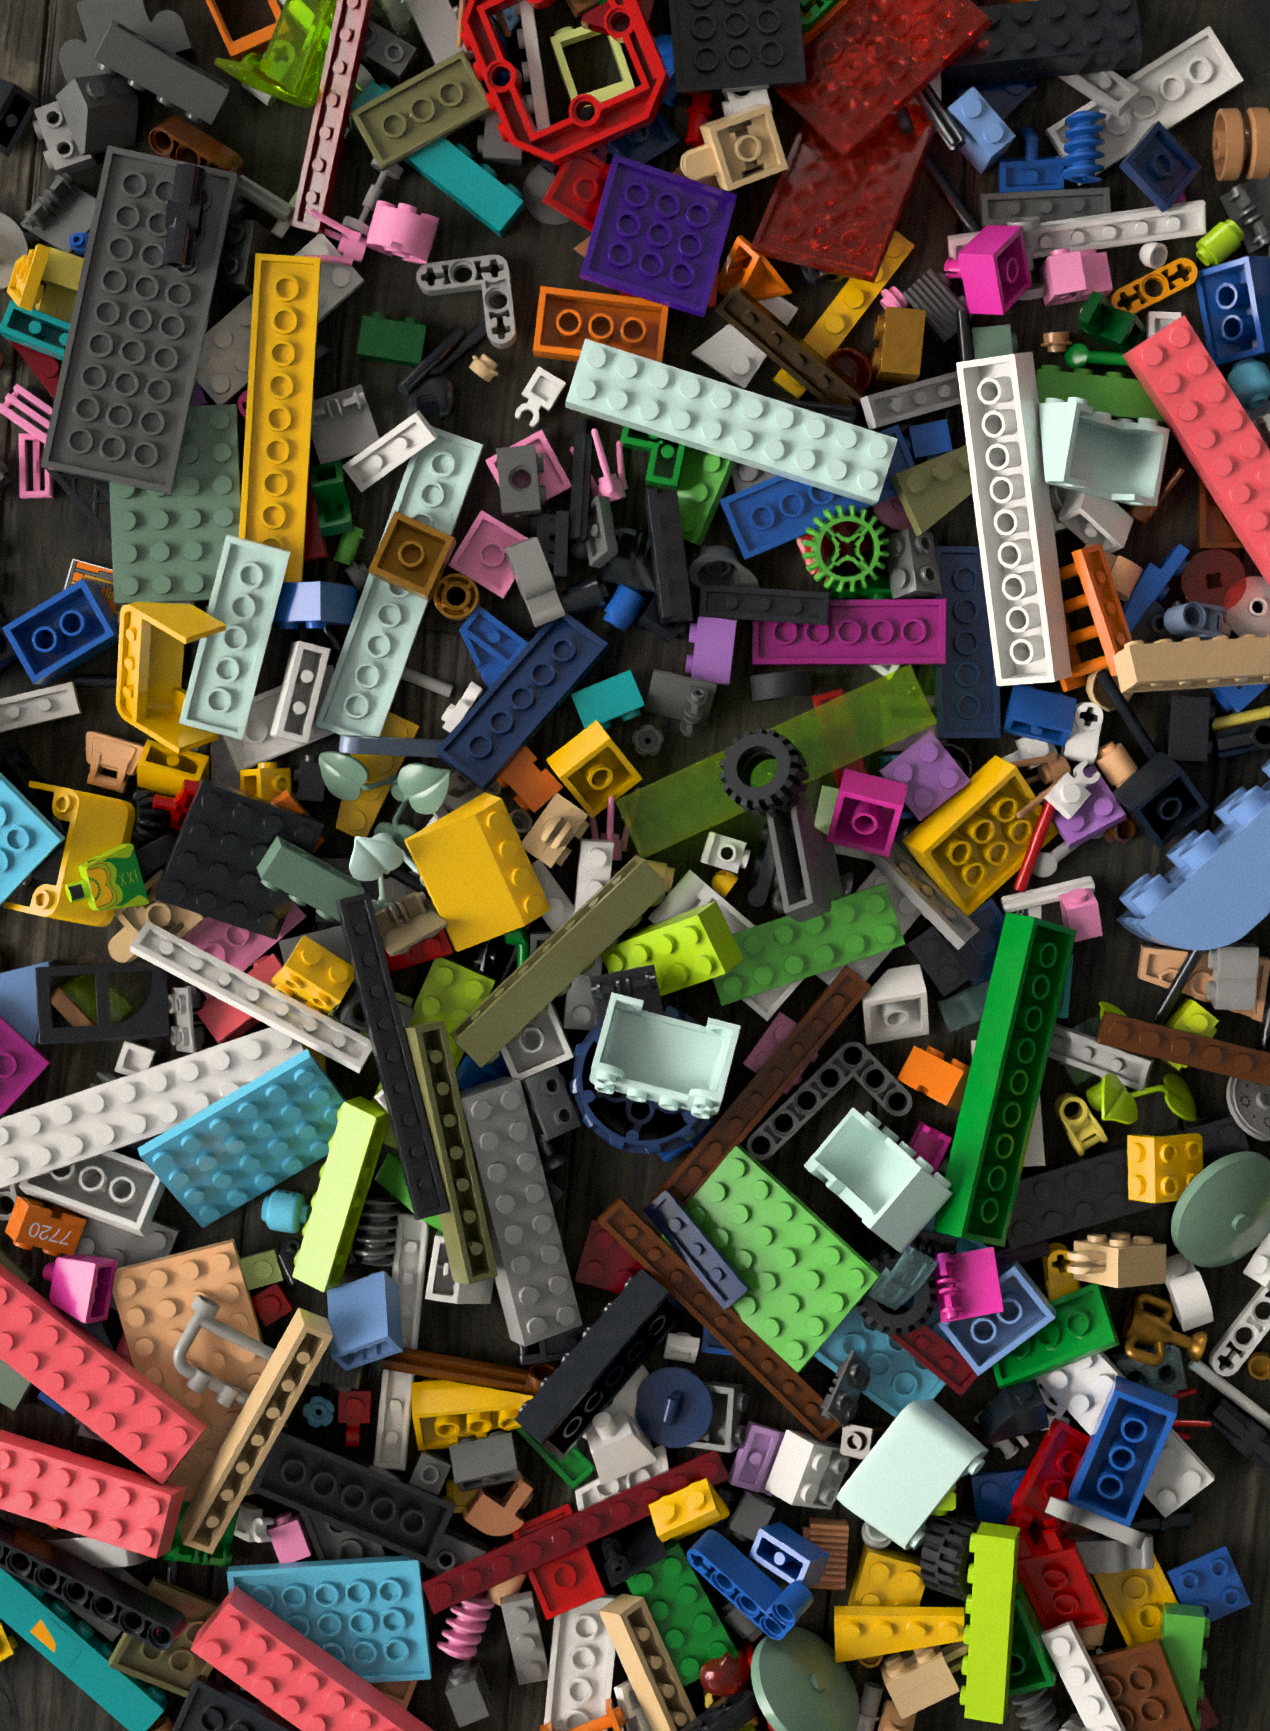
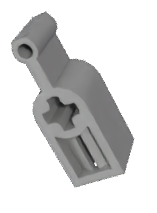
(534, 580)
(1113, 1556)

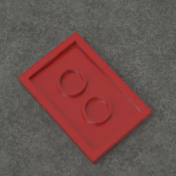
(578, 189)
(566, 1579)

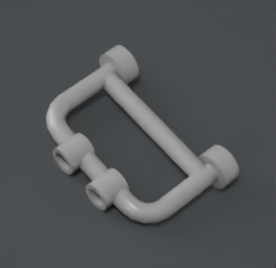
(199, 1378)

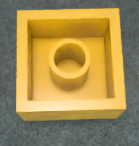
(593, 769)
(887, 1579)

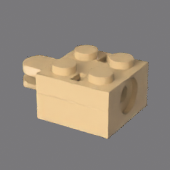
(734, 146)
(555, 830)
(164, 915)
(1118, 1260)
(922, 1676)

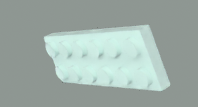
(231, 661)

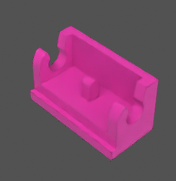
(929, 1144)

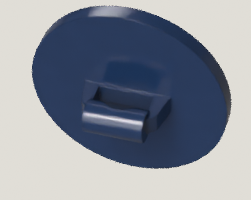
(674, 1407)

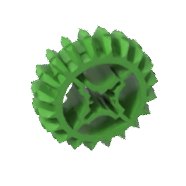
(855, 538)

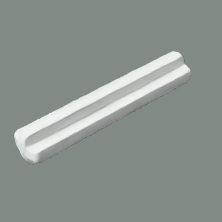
(1043, 895)

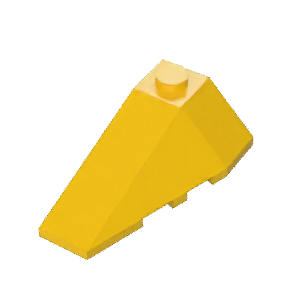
(455, 1410)

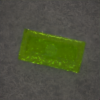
(82, 992)

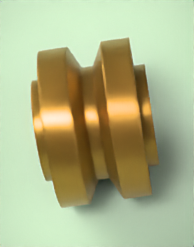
(445, 586)

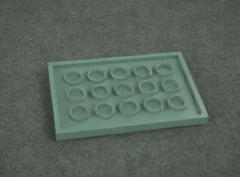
(173, 543)

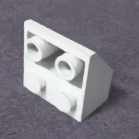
(441, 1285)
(807, 1471)

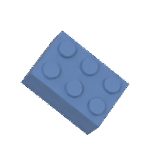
(993, 1336)

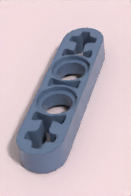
(389, 746)

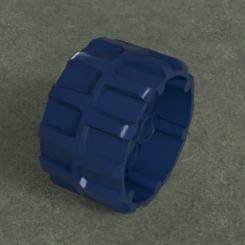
(635, 1138)

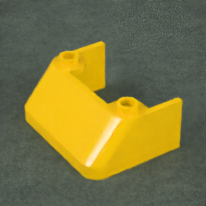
(152, 669)
(94, 827)

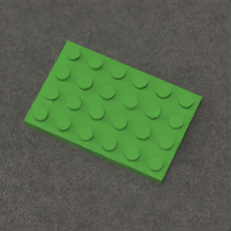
(797, 1266)

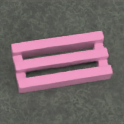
(12, 400)
(23, 470)

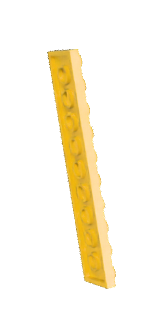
(280, 404)

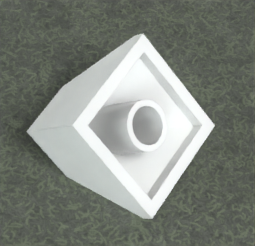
(896, 1006)

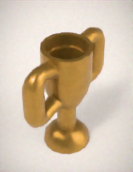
(1155, 1330)

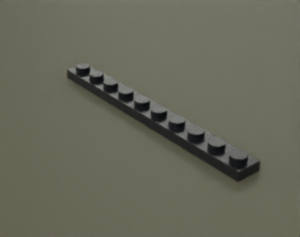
(392, 1056)

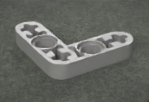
(489, 285)
(1095, 1522)

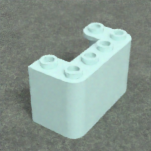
(879, 1178)

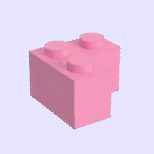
(1074, 275)

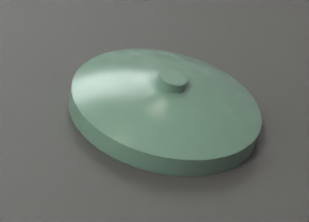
(1224, 1210)
(802, 1684)

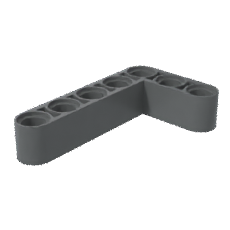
(823, 1093)

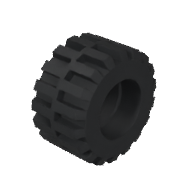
(747, 755)
(902, 1322)
(947, 1554)

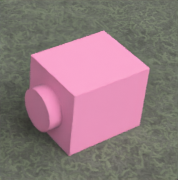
(1081, 913)
(290, 1538)

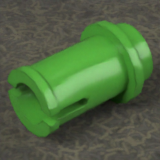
(348, 546)

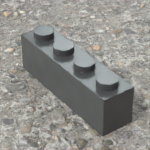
(161, 72)

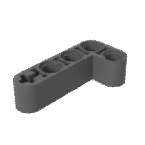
(94, 1551)

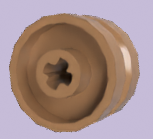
(1241, 144)

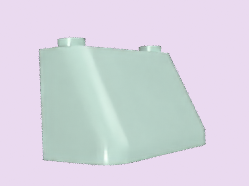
(911, 1472)

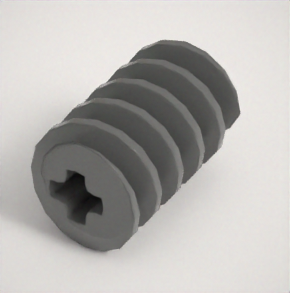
(378, 1231)
(1037, 1710)

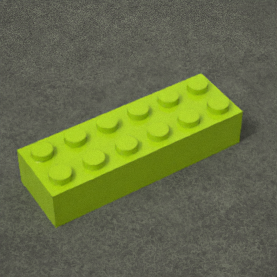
(449, 996)

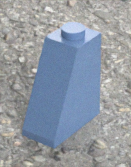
(19, 999)

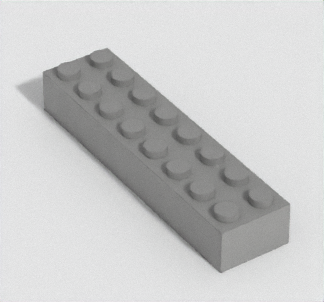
(519, 1214)

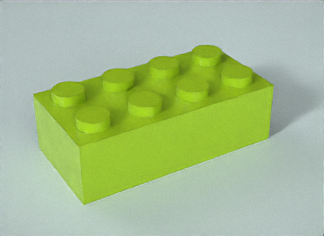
(682, 948)

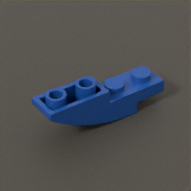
(1153, 585)

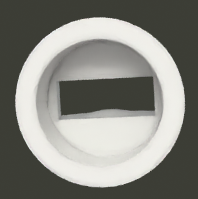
(1153, 254)

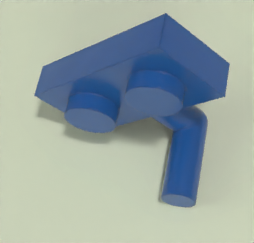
(1031, 172)

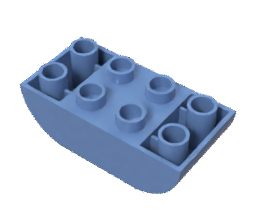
(1216, 882)

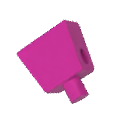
(82, 1285)

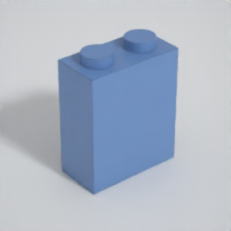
(983, 129)
(365, 1320)

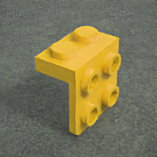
(314, 976)
(1162, 1165)
(687, 1511)

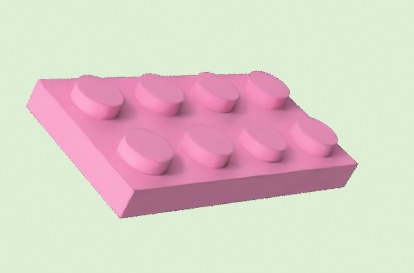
(236, 945)

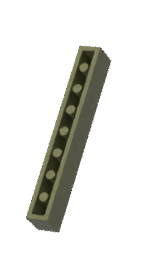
(559, 961)
(465, 1223)

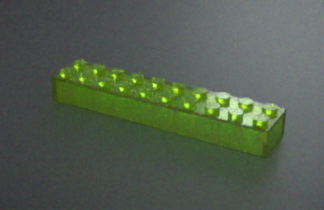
(825, 736)

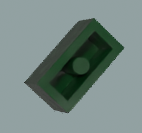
(392, 340)

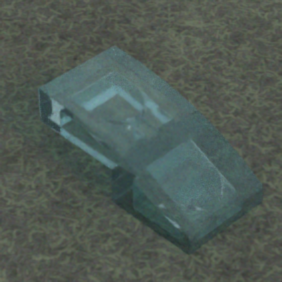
(964, 1006)
(904, 1280)

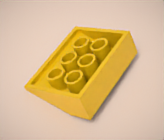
(976, 837)
(477, 872)

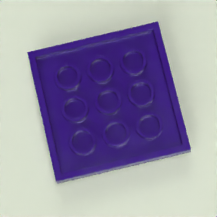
(658, 236)

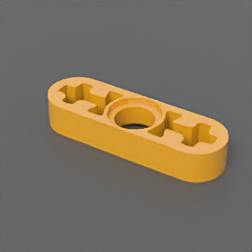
(1170, 269)

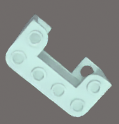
(1102, 455)
(663, 1058)

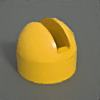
(723, 882)

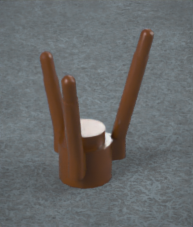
(1145, 513)

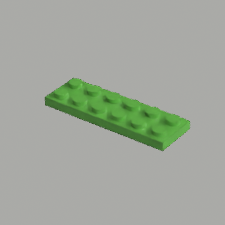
(791, 950)

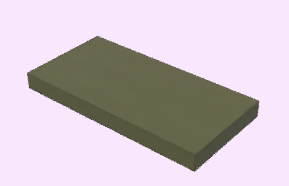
(421, 110)

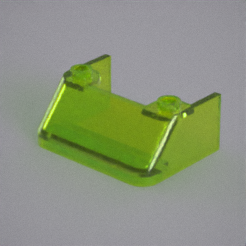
(294, 55)

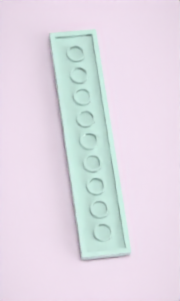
(387, 615)

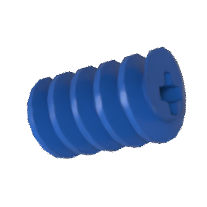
(1082, 146)

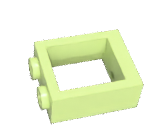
(568, 36)

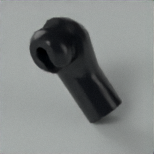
(286, 1259)

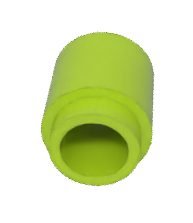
(1219, 243)

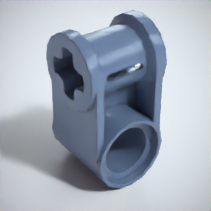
(1195, 620)

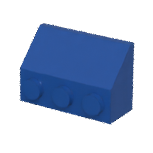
(1236, 309)

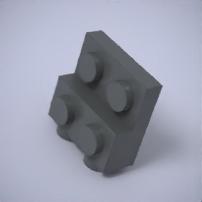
(725, 1429)

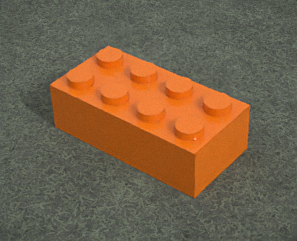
(617, 321)

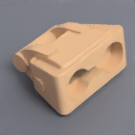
(113, 754)

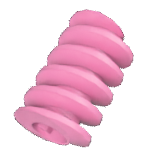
(466, 1627)

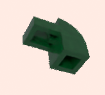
(1110, 325)
(332, 498)

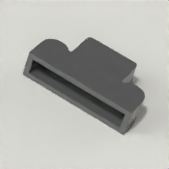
(165, 30)
(803, 862)

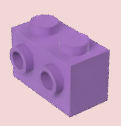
(712, 650)

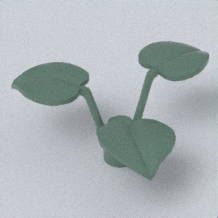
(416, 784)

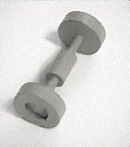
(371, 198)
(1029, 223)

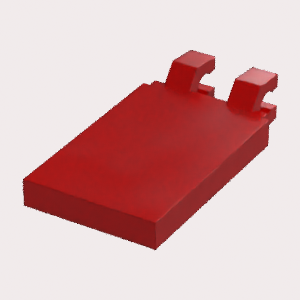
(1048, 1476)
(1058, 1580)

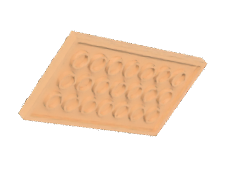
(154, 1312)

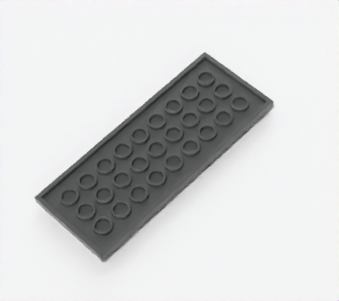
(136, 328)

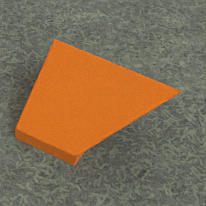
(751, 272)

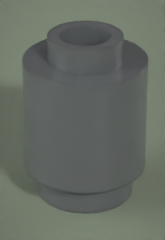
(740, 1625)

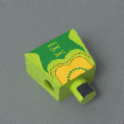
(110, 880)

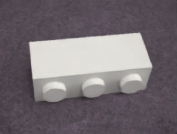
(299, 692)

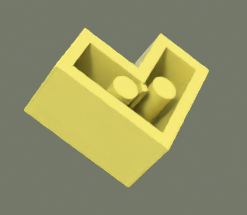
(62, 281)

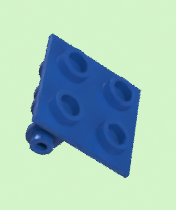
(1210, 1583)

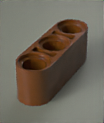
(186, 143)

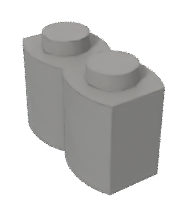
(1233, 976)

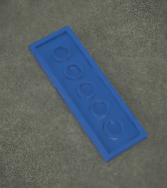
(784, 508)

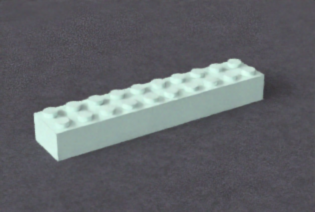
(730, 422)

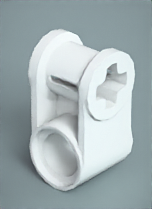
(1084, 740)

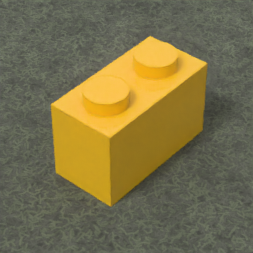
(165, 770)

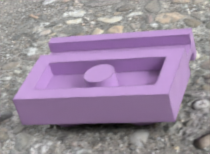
(756, 1457)

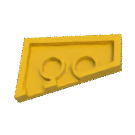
(26, 277)

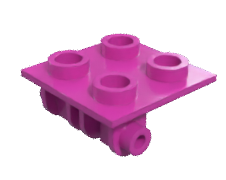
(967, 1285)

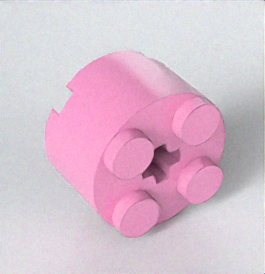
(402, 232)

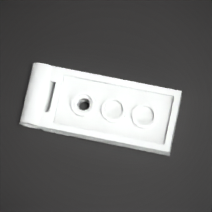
(694, 893)

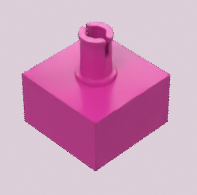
(992, 269)
(867, 812)

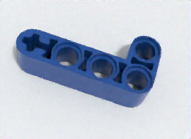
(748, 1586)

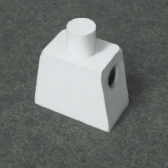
(618, 1446)

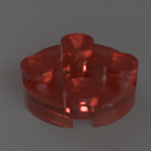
(1213, 561)

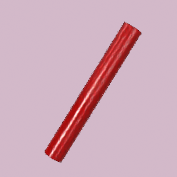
(1034, 847)

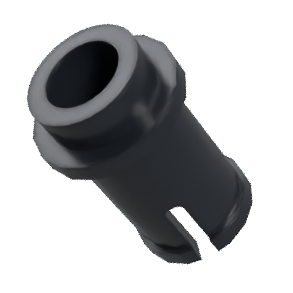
(728, 1495)

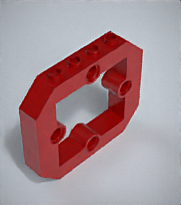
(570, 136)

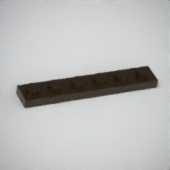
(789, 351)

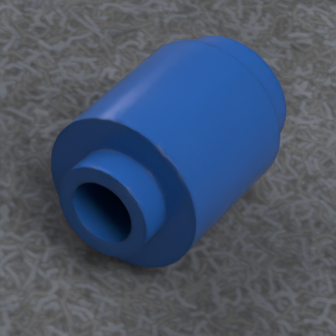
(624, 607)

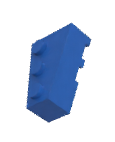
(315, 605)

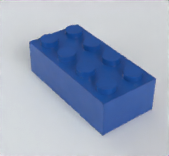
(1123, 1451)

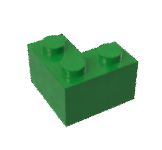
(664, 460)

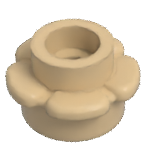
(484, 367)

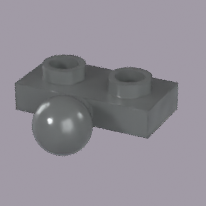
(601, 540)

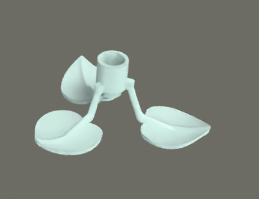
(375, 857)

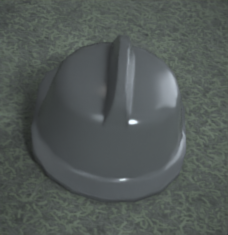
(720, 567)

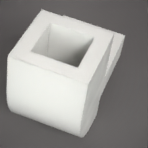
(1187, 1293)

